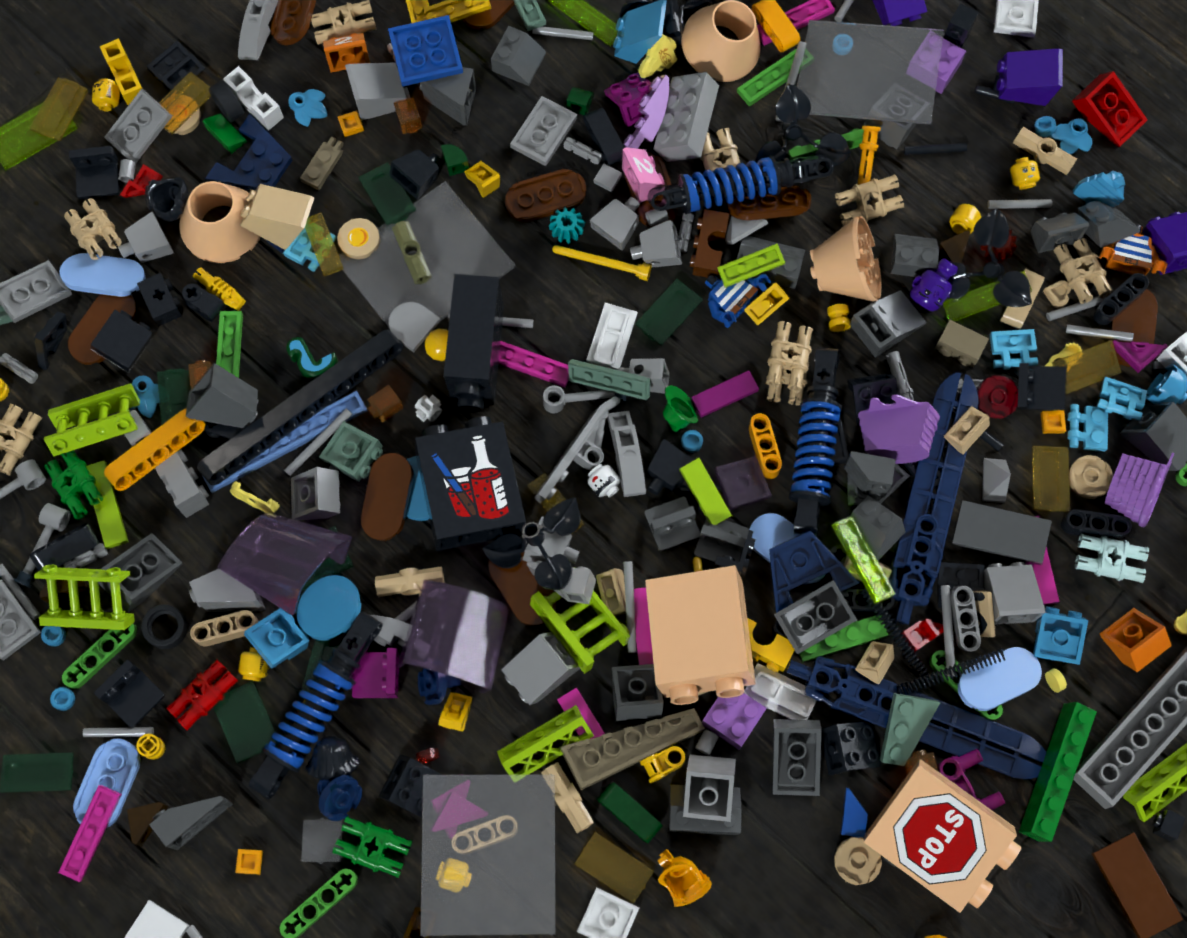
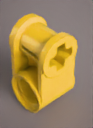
(662, 764)

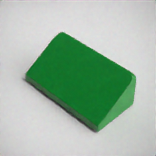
(224, 132)

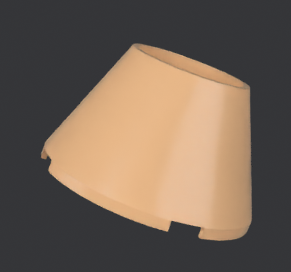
(715, 54)
(218, 240)

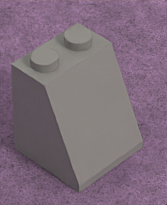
(376, 88)
(1014, 593)
(223, 594)
(539, 668)
(709, 788)

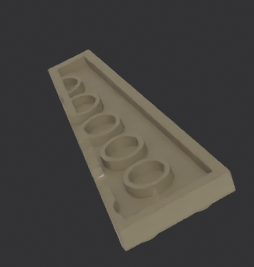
(613, 752)

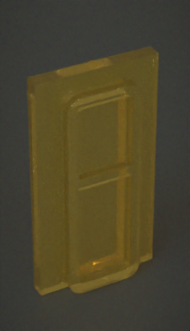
(184, 101)
(59, 109)
(1089, 366)
(1050, 478)
(614, 867)

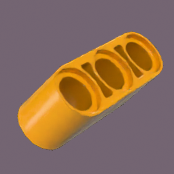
(776, 24)
(765, 436)

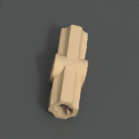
(1034, 144)
(407, 581)
(569, 799)

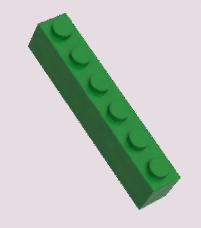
(1057, 772)

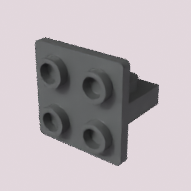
(672, 523)
(720, 540)

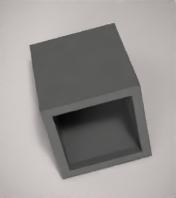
(222, 399)

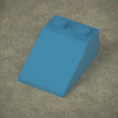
(639, 31)

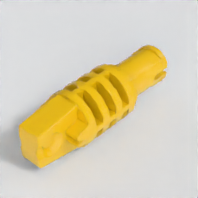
(220, 288)

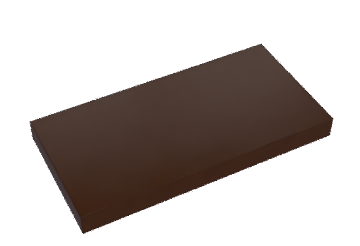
(1137, 886)

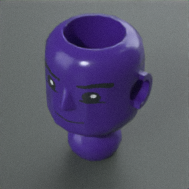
(932, 286)

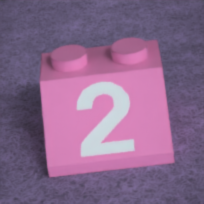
(640, 172)

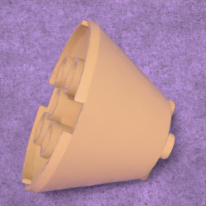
(847, 264)

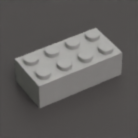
(686, 117)

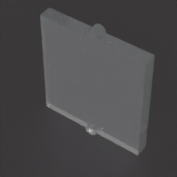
(320, 839)

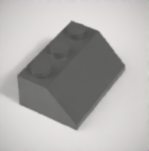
(785, 275)
(682, 824)

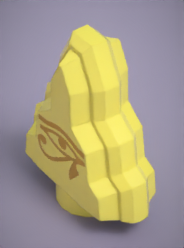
(658, 57)

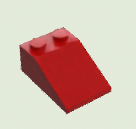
(1110, 108)

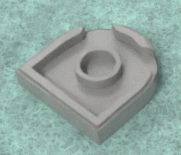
(412, 324)

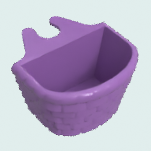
(899, 429)
(1136, 487)

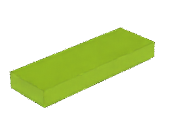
(751, 265)
(705, 492)

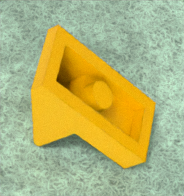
(484, 177)
(766, 303)
(455, 712)

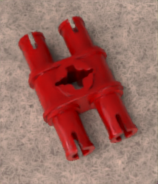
(202, 694)

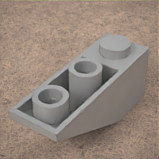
(579, 587)

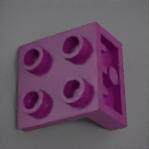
(628, 95)
(377, 675)

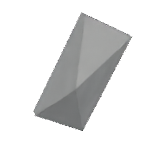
(740, 229)
(995, 480)

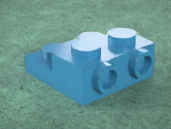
(1060, 636)
(277, 638)

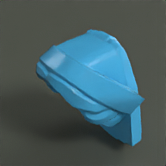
(1102, 187)

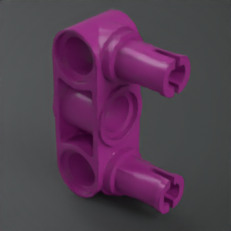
(962, 763)

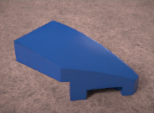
(854, 816)

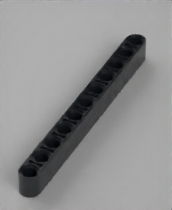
(299, 407)

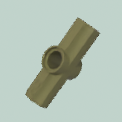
(415, 263)

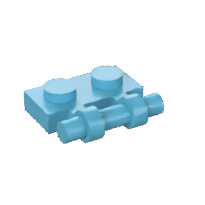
(301, 250)
(1010, 343)
(1124, 394)
(1095, 428)

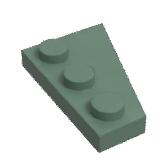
(905, 727)

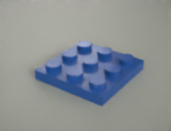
(425, 50)

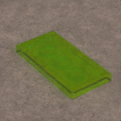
(19, 142)

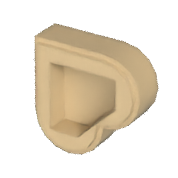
(1058, 293)

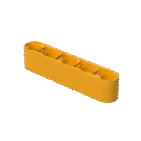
(153, 450)

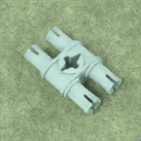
(1103, 564)

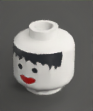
(603, 480)

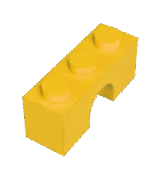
(121, 69)
(775, 654)

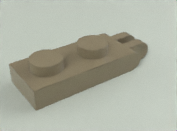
(322, 163)

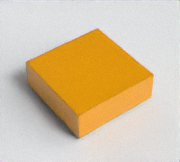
(350, 123)
(1053, 422)
(249, 861)

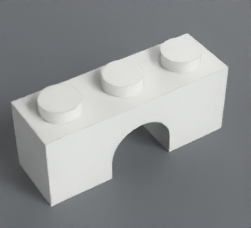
(259, 105)

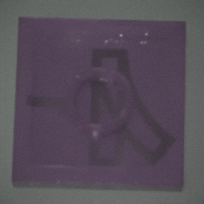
(742, 482)

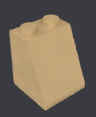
(276, 214)

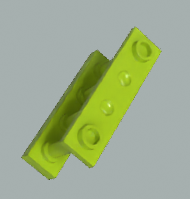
(88, 409)
(76, 616)
(571, 639)

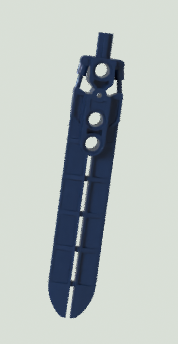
(921, 494)
(935, 736)

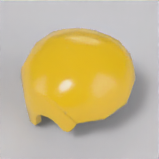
(436, 344)

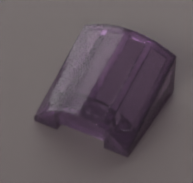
(280, 556)
(455, 633)

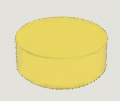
(1055, 680)

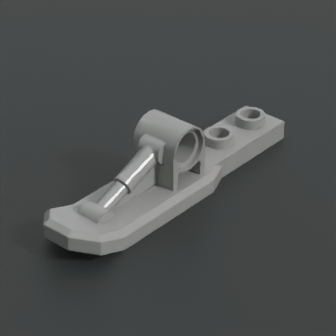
(586, 441)

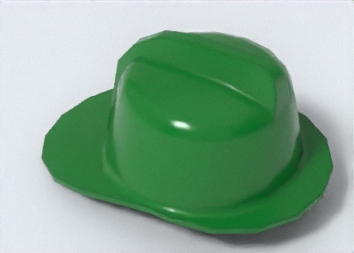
(679, 408)

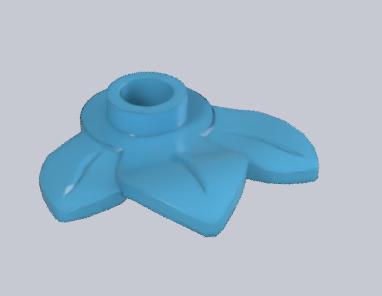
(310, 108)
(1073, 139)
(148, 397)

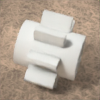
(428, 408)

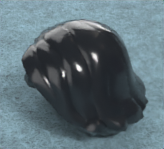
(166, 198)
(331, 759)

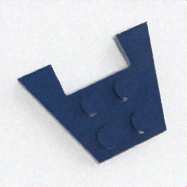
(262, 163)
(802, 561)

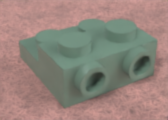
(352, 451)

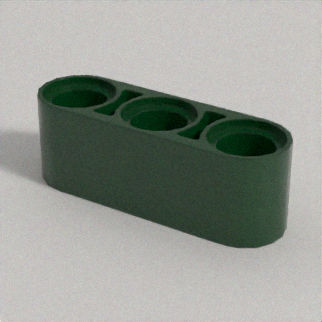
(629, 812)

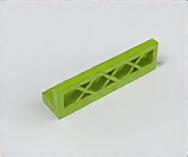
(523, 748)
(1154, 782)

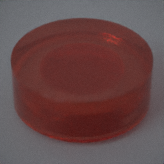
(427, 755)

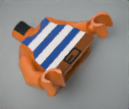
(1133, 255)

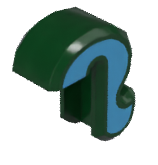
(308, 367)

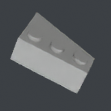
(182, 485)

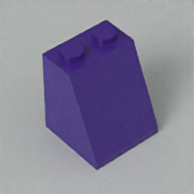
(895, 11)
(1030, 76)
(1169, 239)

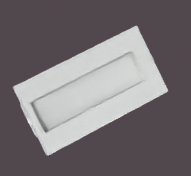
(612, 336)
(780, 694)

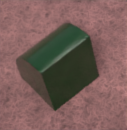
(579, 100)
(454, 159)

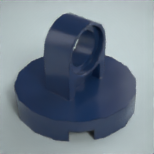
(434, 685)
(338, 796)

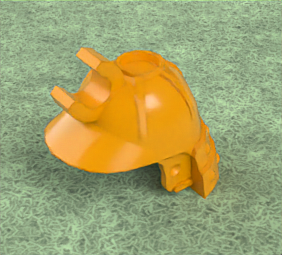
(682, 879)

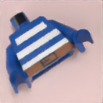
(730, 302)

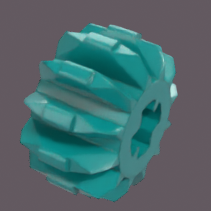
(563, 218)

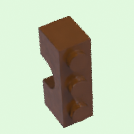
(713, 227)

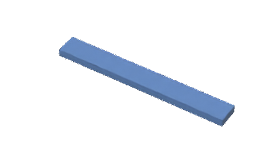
(301, 435)

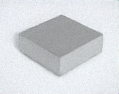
(607, 177)

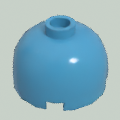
(1168, 387)

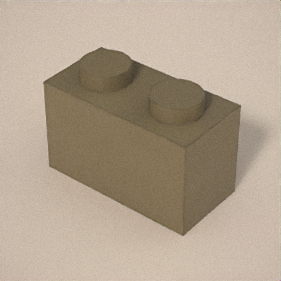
(961, 344)

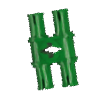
(73, 483)
(360, 853)

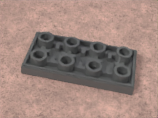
(1002, 532)

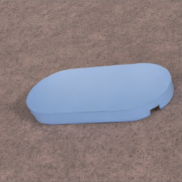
(102, 276)
(771, 531)
(1001, 681)
(112, 766)

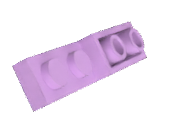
(654, 109)

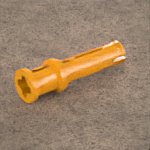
(867, 146)

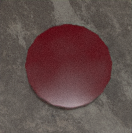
(997, 396)

